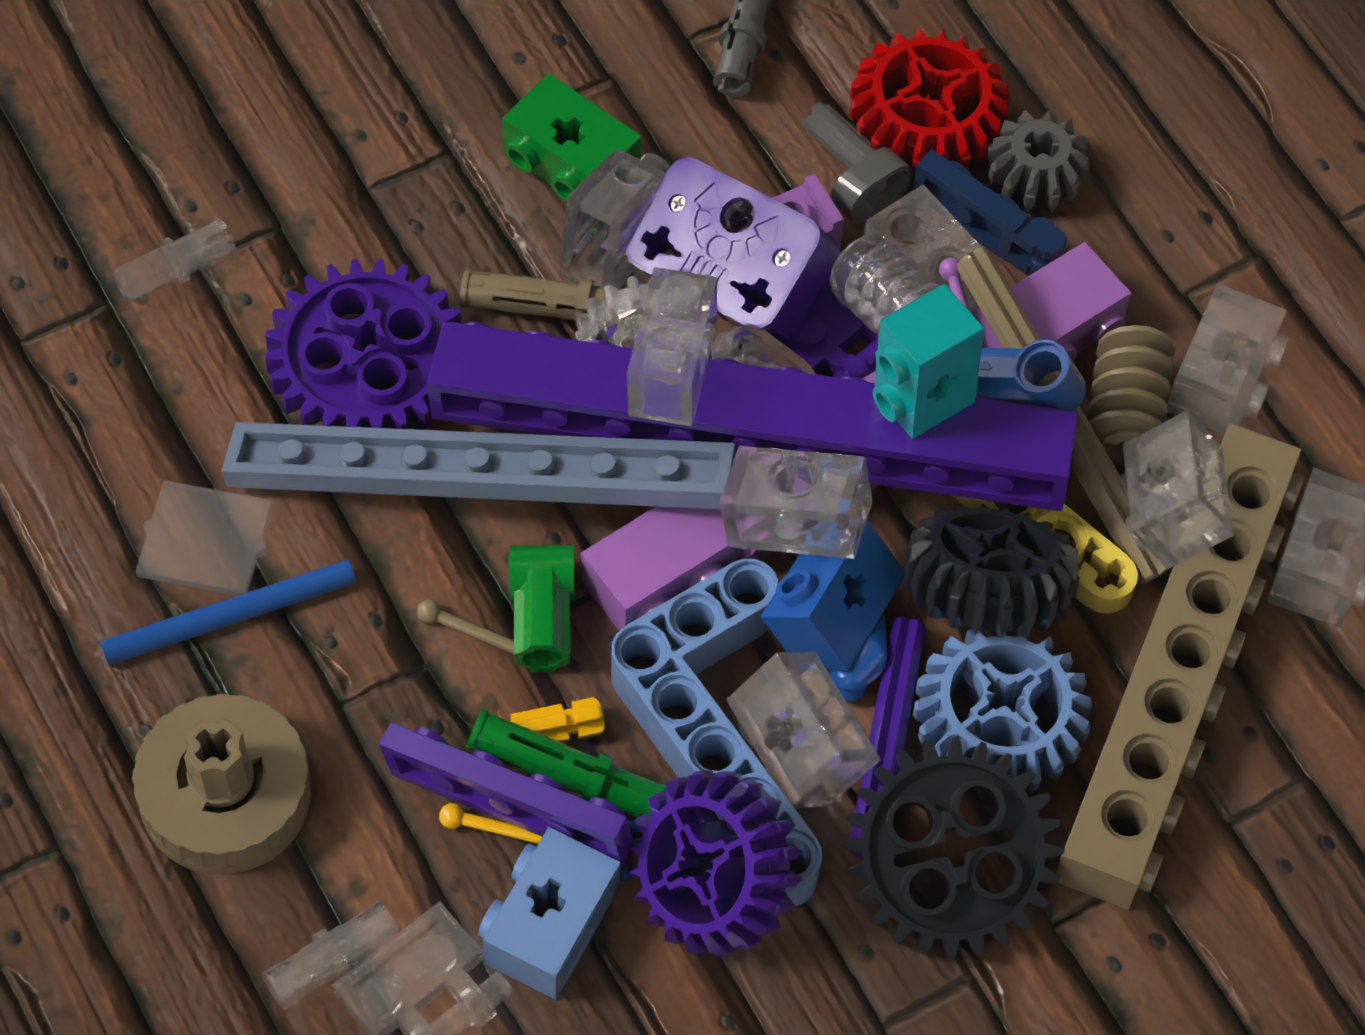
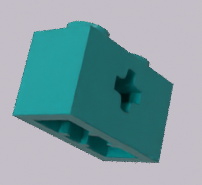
(927, 361)

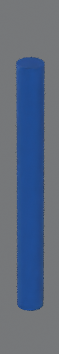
(227, 612)

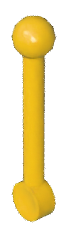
(453, 816)

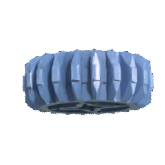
(981, 670)

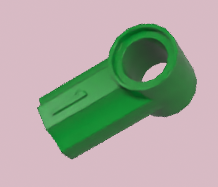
(541, 593)

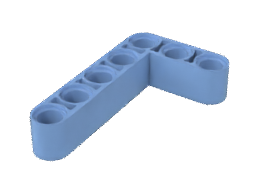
(675, 683)

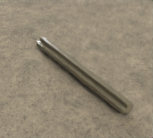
(1088, 456)

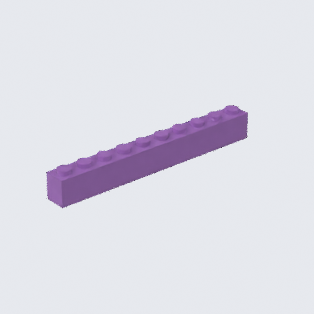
(677, 547)

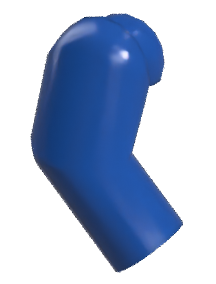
(866, 666)

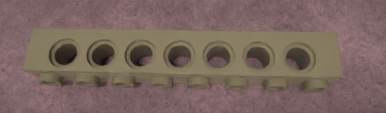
(1095, 855)

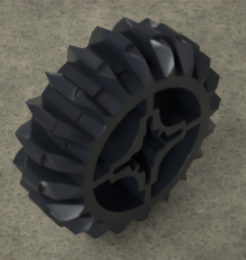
(991, 570)

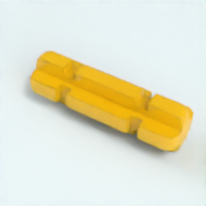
(582, 719)

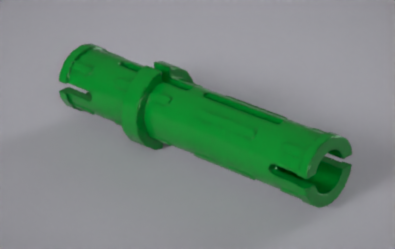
(564, 764)

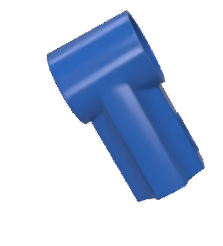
(1016, 373)

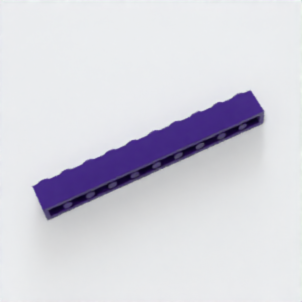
(581, 390)

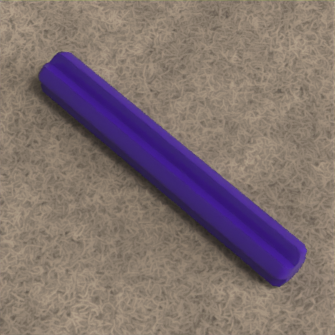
(893, 702)

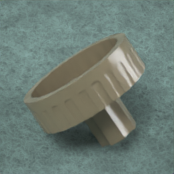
(206, 758)

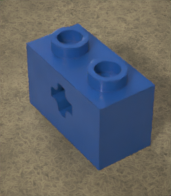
(834, 601)

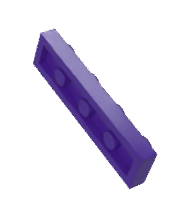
(490, 787)

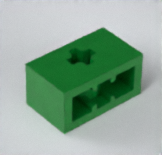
(562, 135)

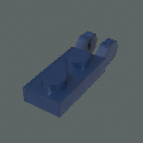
(990, 217)

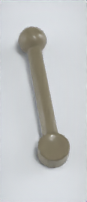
(430, 612)

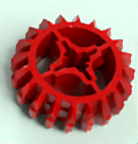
(938, 84)

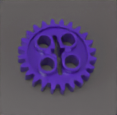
(361, 348)

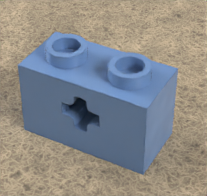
(548, 948)

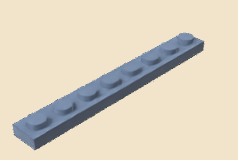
(478, 465)

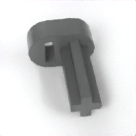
(872, 176)

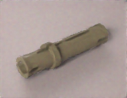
(527, 294)

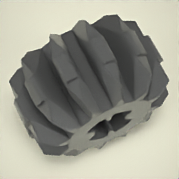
(1038, 161)

